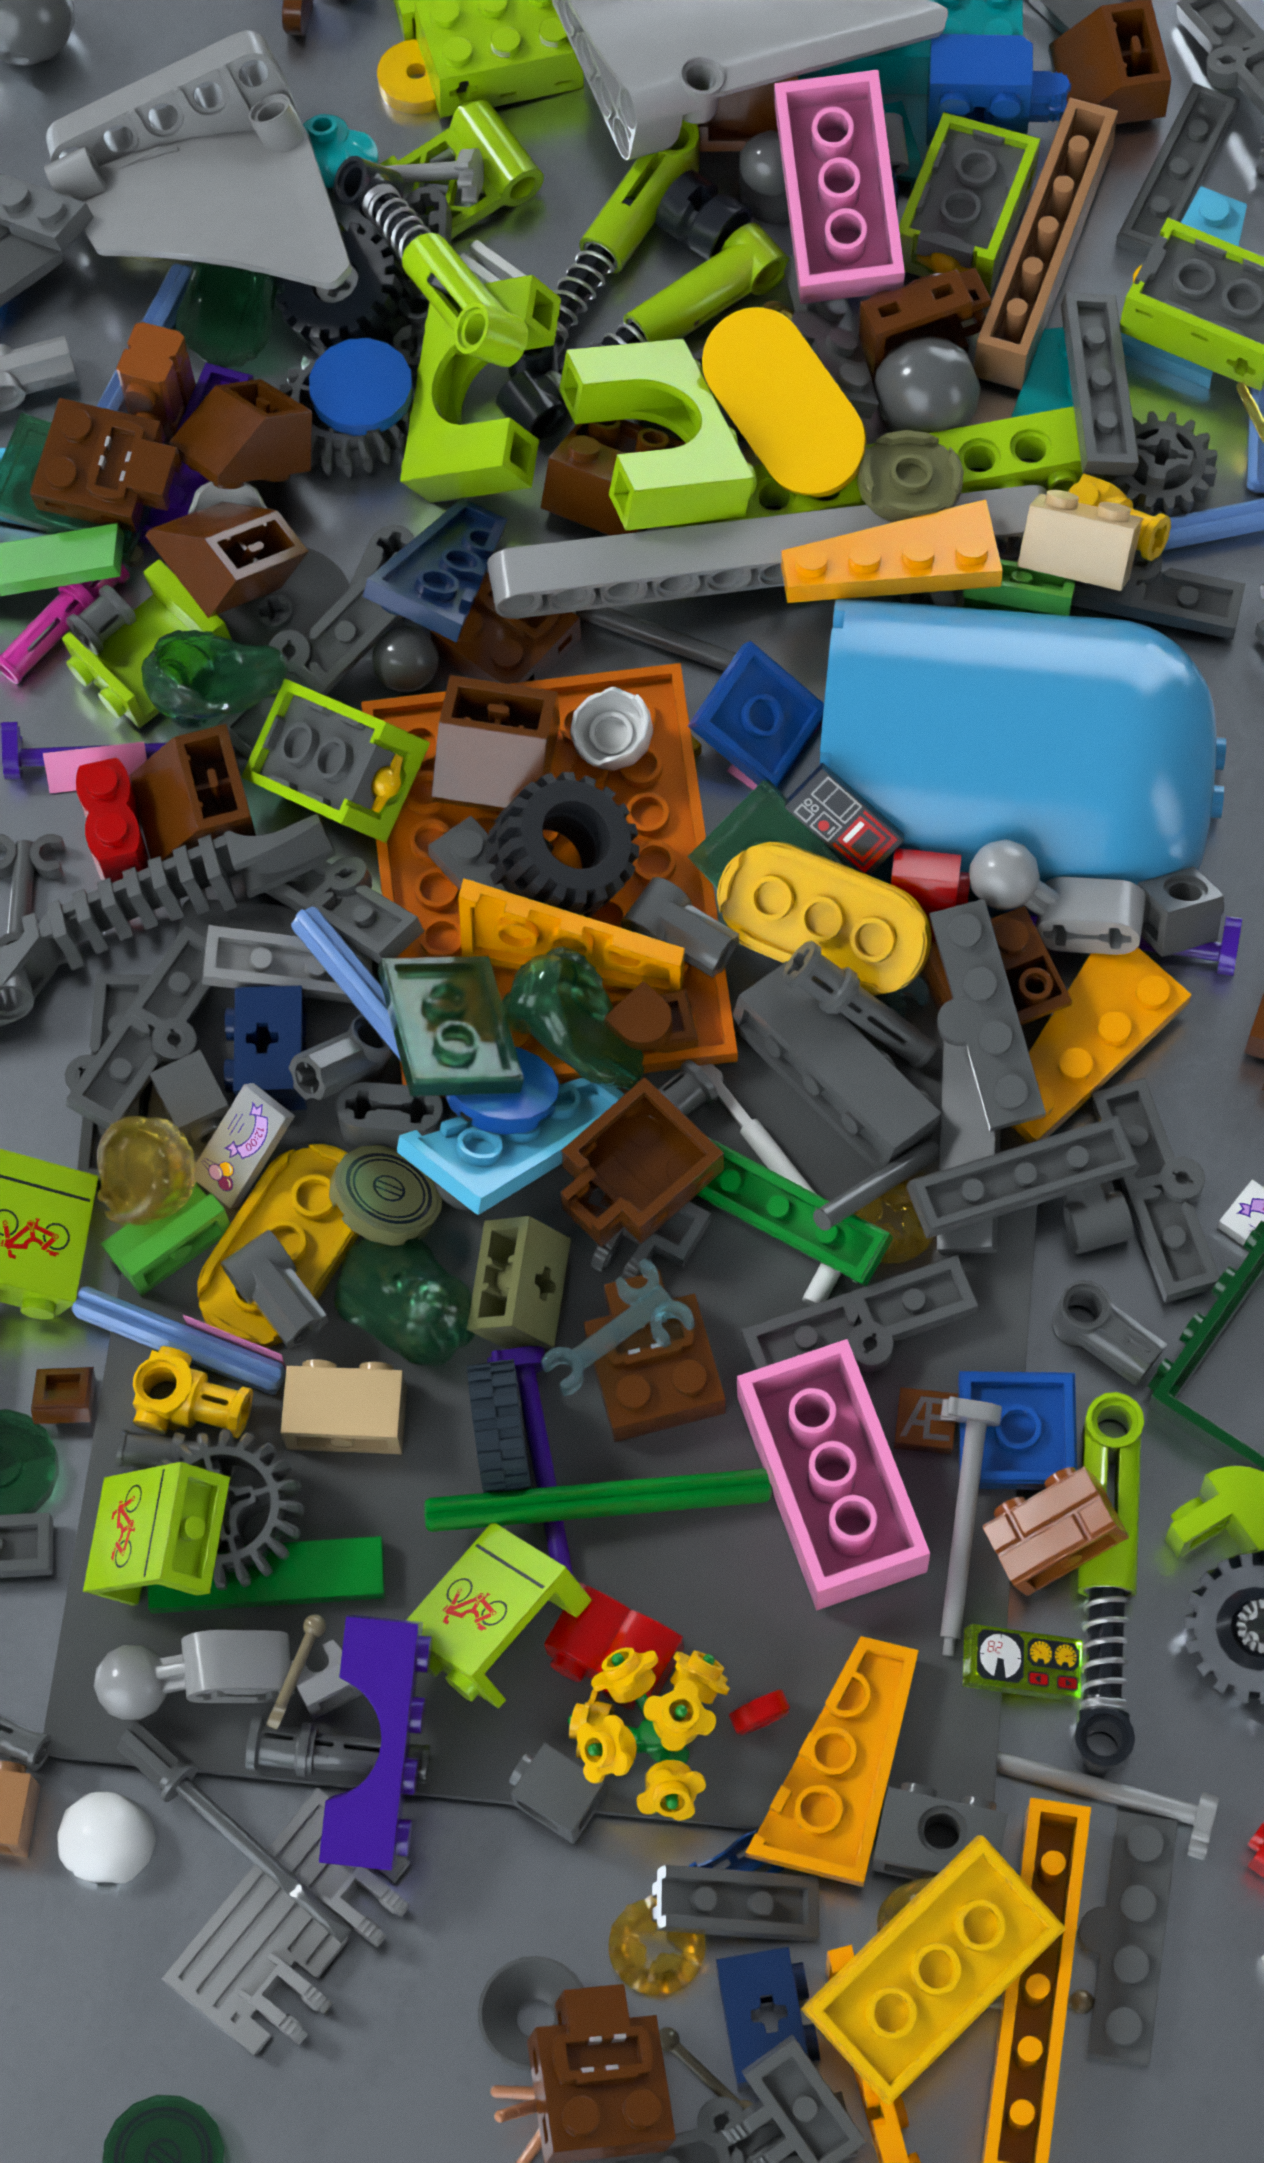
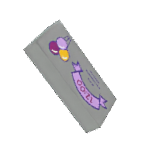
(242, 1145)

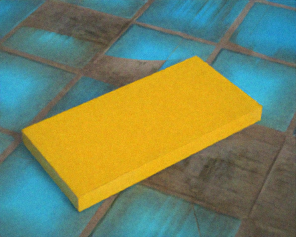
(933, 1969)

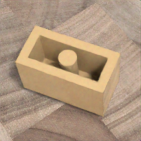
(1080, 540)
(344, 1408)

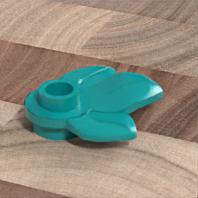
(336, 143)

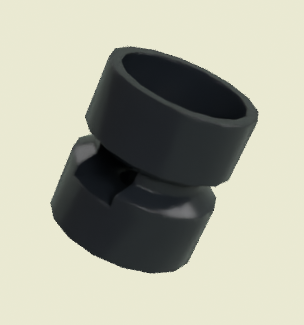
(700, 214)

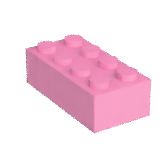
(839, 186)
(832, 1474)

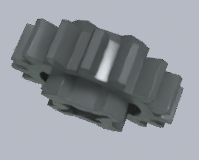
(1171, 468)

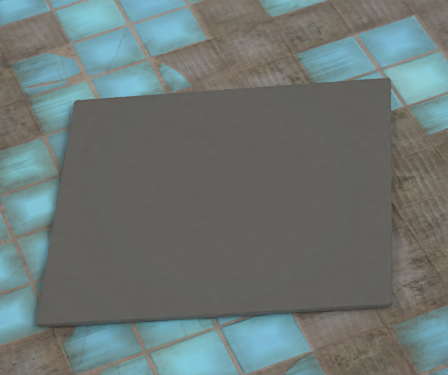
(707, 1573)

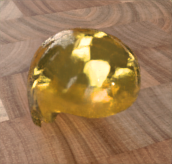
(144, 1170)

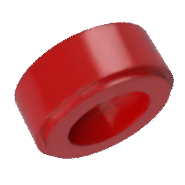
(760, 1712)

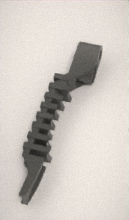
(56, 939)

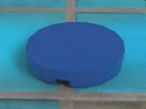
(361, 386)
(513, 1111)

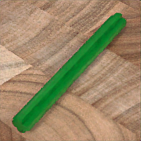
(597, 1500)

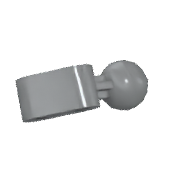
(1070, 911)
(211, 1669)

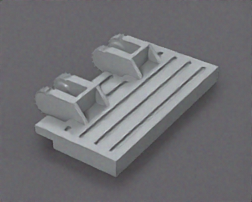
(265, 1934)

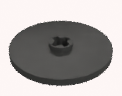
(303, 597)

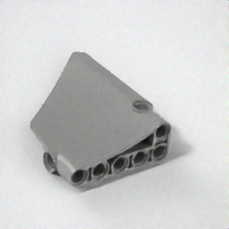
(653, 53)
(210, 175)

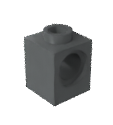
(1180, 911)
(191, 1097)
(555, 1792)

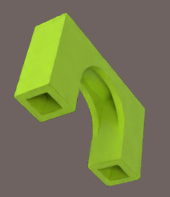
(667, 387)
(478, 458)

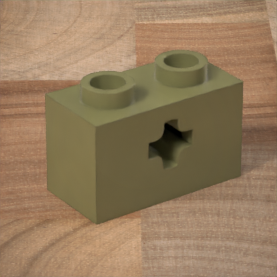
(519, 1283)

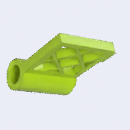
(508, 169)

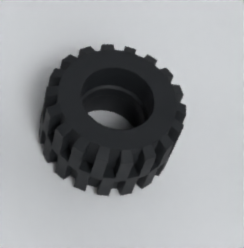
(582, 816)

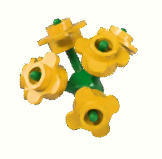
(668, 1726)

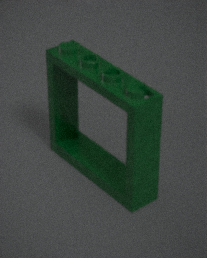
(1199, 1339)

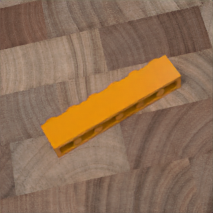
(1037, 2001)

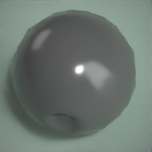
(34, 29)
(926, 386)

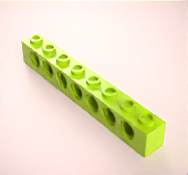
(992, 445)

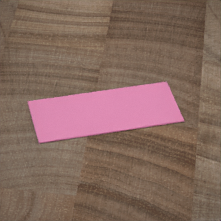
(63, 765)
(234, 1339)

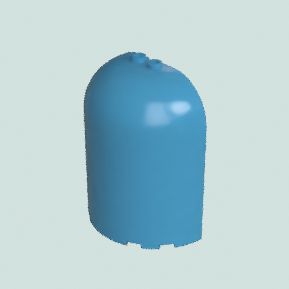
(1027, 731)

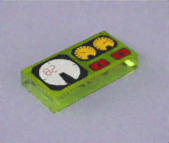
(1022, 1662)

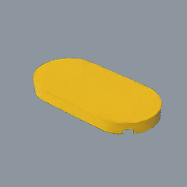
(784, 402)
(791, 896)
(297, 1209)

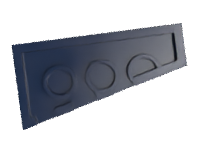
(440, 569)

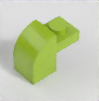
(1232, 1504)

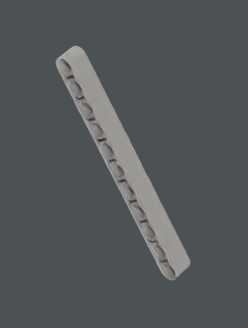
(697, 557)

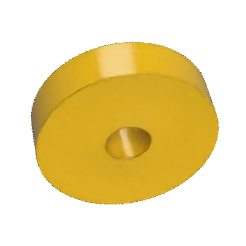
(394, 79)

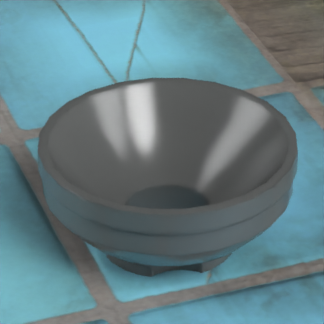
(508, 1992)

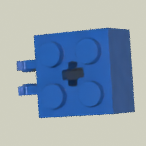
(991, 83)

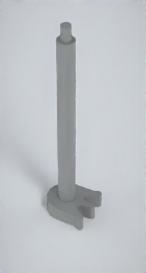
(467, 169)
(977, 1417)
(1200, 1815)

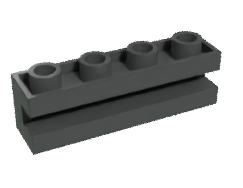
(835, 1070)

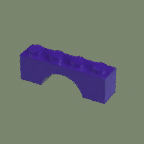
(383, 1663)

